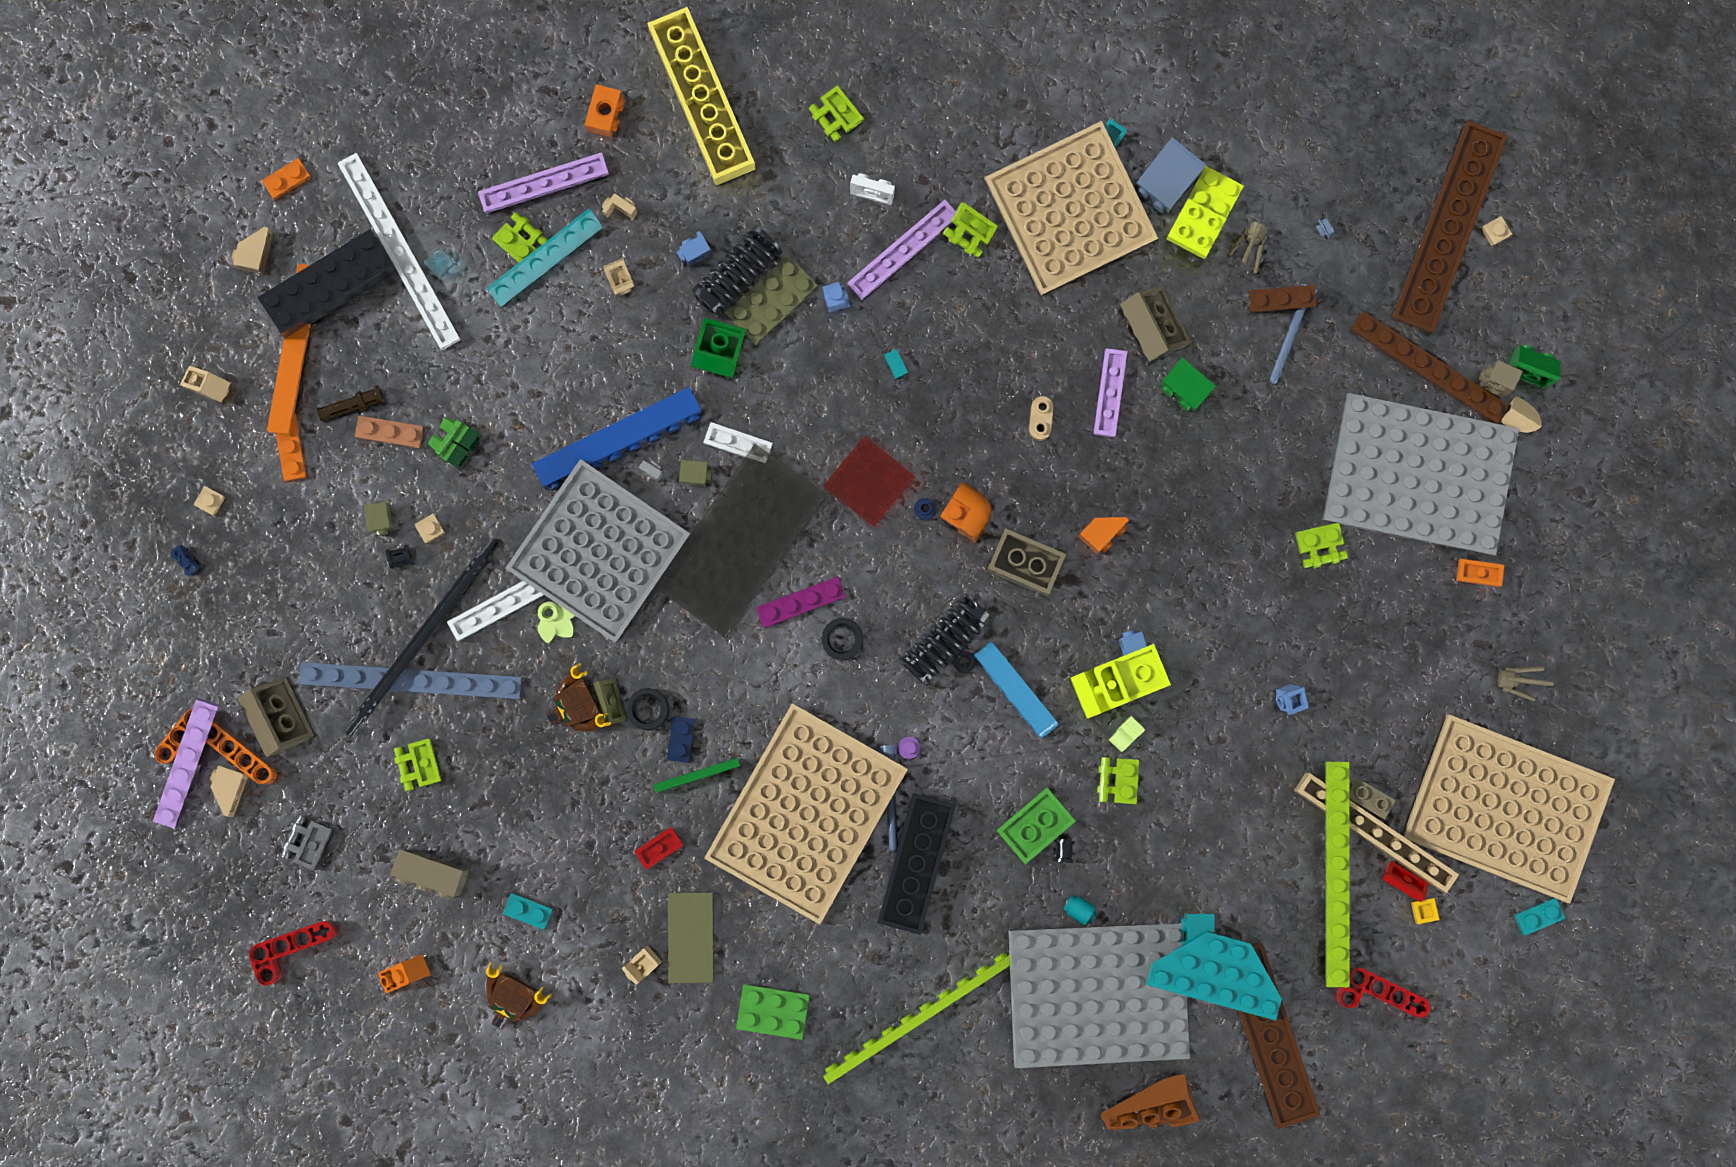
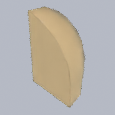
(1522, 416)

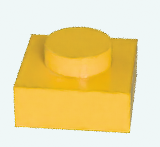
(1425, 911)

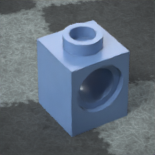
(1132, 642)

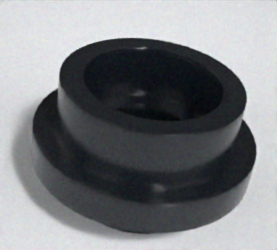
(971, 659)

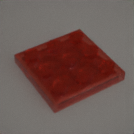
(869, 481)

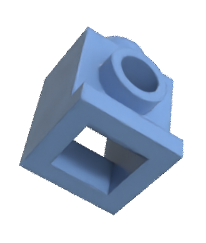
(694, 250)
(835, 297)
(1287, 699)

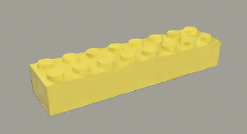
(701, 96)

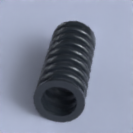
(758, 239)
(911, 658)

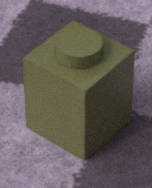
(694, 473)
(378, 518)

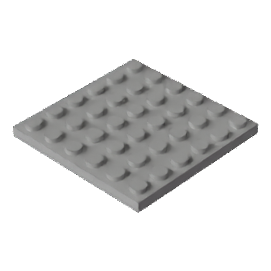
(597, 551)

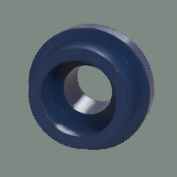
(924, 515)

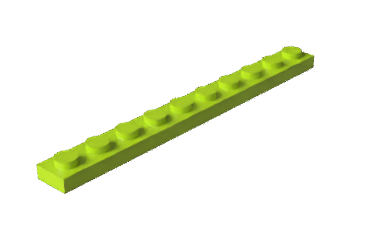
(1337, 874)
(910, 1022)

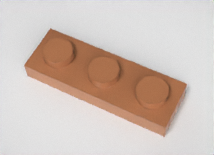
(389, 432)

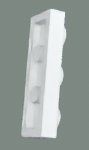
(733, 441)

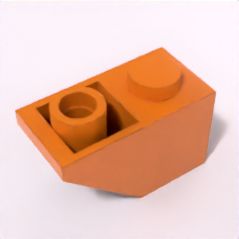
(1101, 531)
(403, 973)

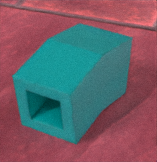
(895, 363)

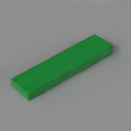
(696, 775)

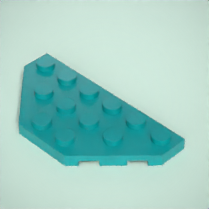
(1218, 972)

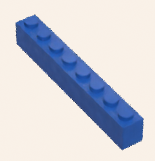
(619, 437)

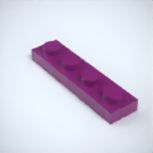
(800, 602)

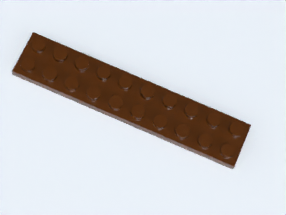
(1449, 227)

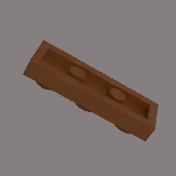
(1282, 298)

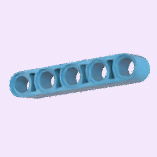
(1016, 690)

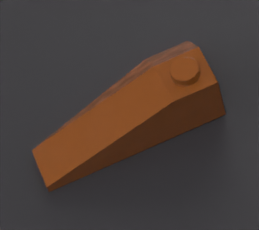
(1160, 1103)

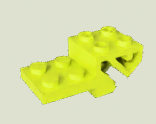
(1205, 212)
(1120, 681)

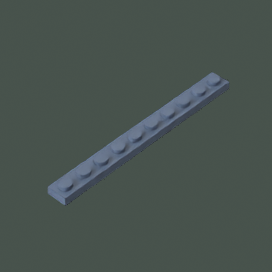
(412, 680)

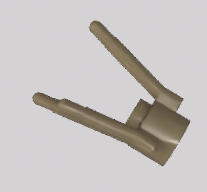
(1255, 235)
(1508, 679)

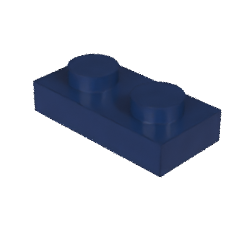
(680, 739)

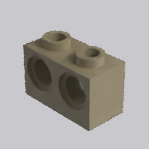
(1499, 378)
(1370, 799)

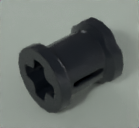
(399, 556)
(1064, 851)

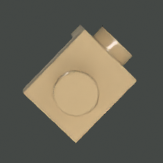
(624, 205)
(619, 277)
(641, 965)

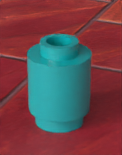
(1080, 909)

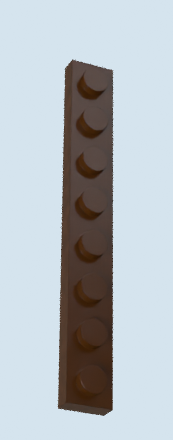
(1429, 367)

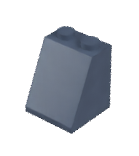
(1169, 176)

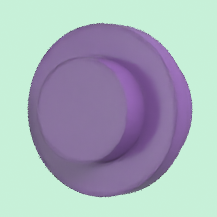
(908, 747)

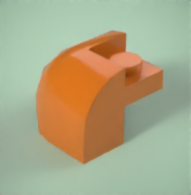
(968, 512)

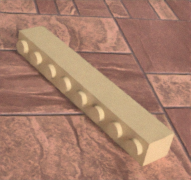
(1383, 837)

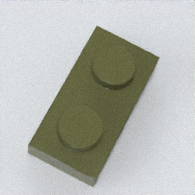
(610, 700)

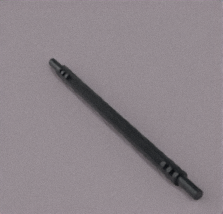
(420, 637)

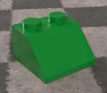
(718, 347)
(1537, 368)
(1187, 385)

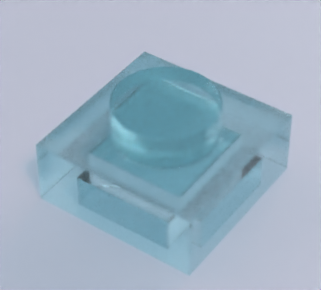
(439, 263)

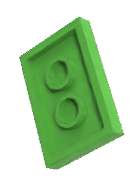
(1035, 825)
(772, 1011)

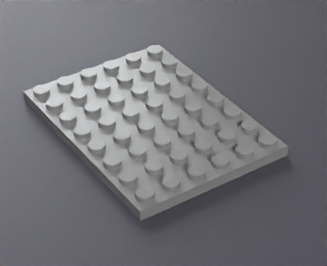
(1421, 474)
(1087, 1000)

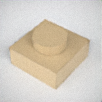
(1496, 231)
(209, 501)
(429, 528)

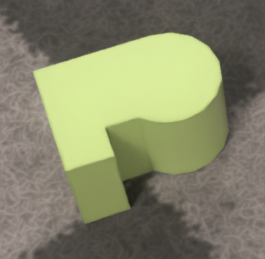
(1126, 734)

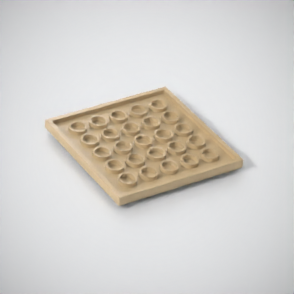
(1071, 208)

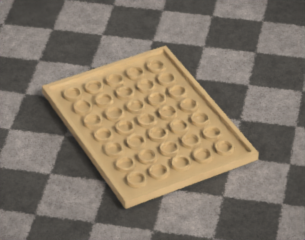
(1508, 808)
(806, 813)

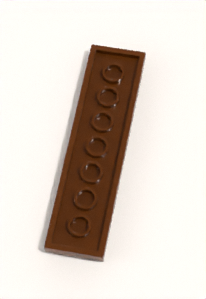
(1279, 1062)

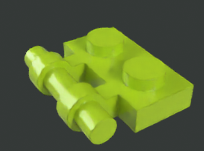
(841, 109)
(972, 223)
(513, 243)
(1321, 538)
(423, 761)
(1125, 780)

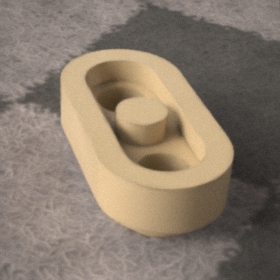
(1040, 417)

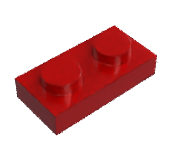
(658, 848)
(1405, 881)

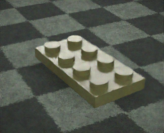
(771, 299)

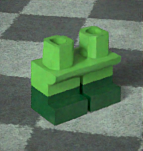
(457, 433)

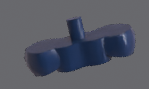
(184, 559)

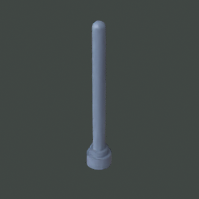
(1287, 344)
(890, 751)

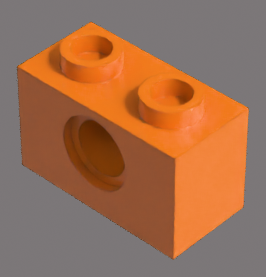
(604, 98)

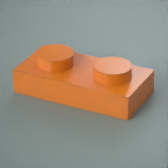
(286, 179)
(1480, 573)

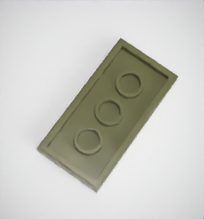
(690, 937)

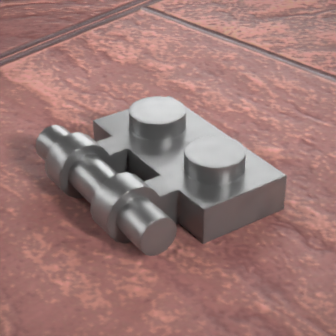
(312, 845)

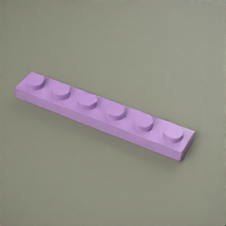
(543, 183)
(902, 250)
(185, 762)

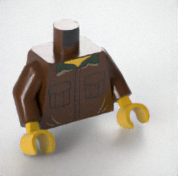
(576, 704)
(511, 997)

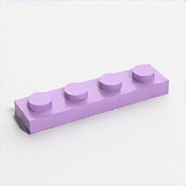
(1110, 393)

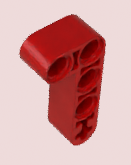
(294, 945)
(1384, 995)

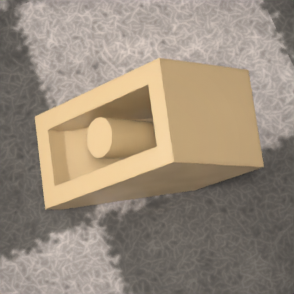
(253, 251)
(205, 384)
(227, 788)

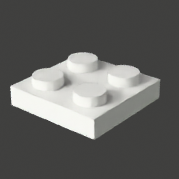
(871, 189)

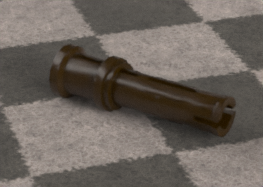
(359, 401)

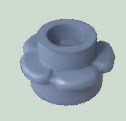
(1325, 228)

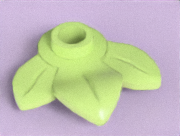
(557, 624)

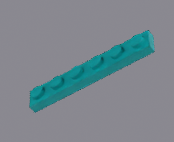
(544, 257)

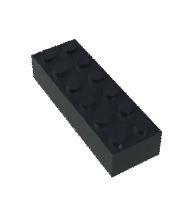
(327, 283)
(916, 863)

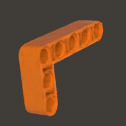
(219, 744)

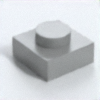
(651, 469)

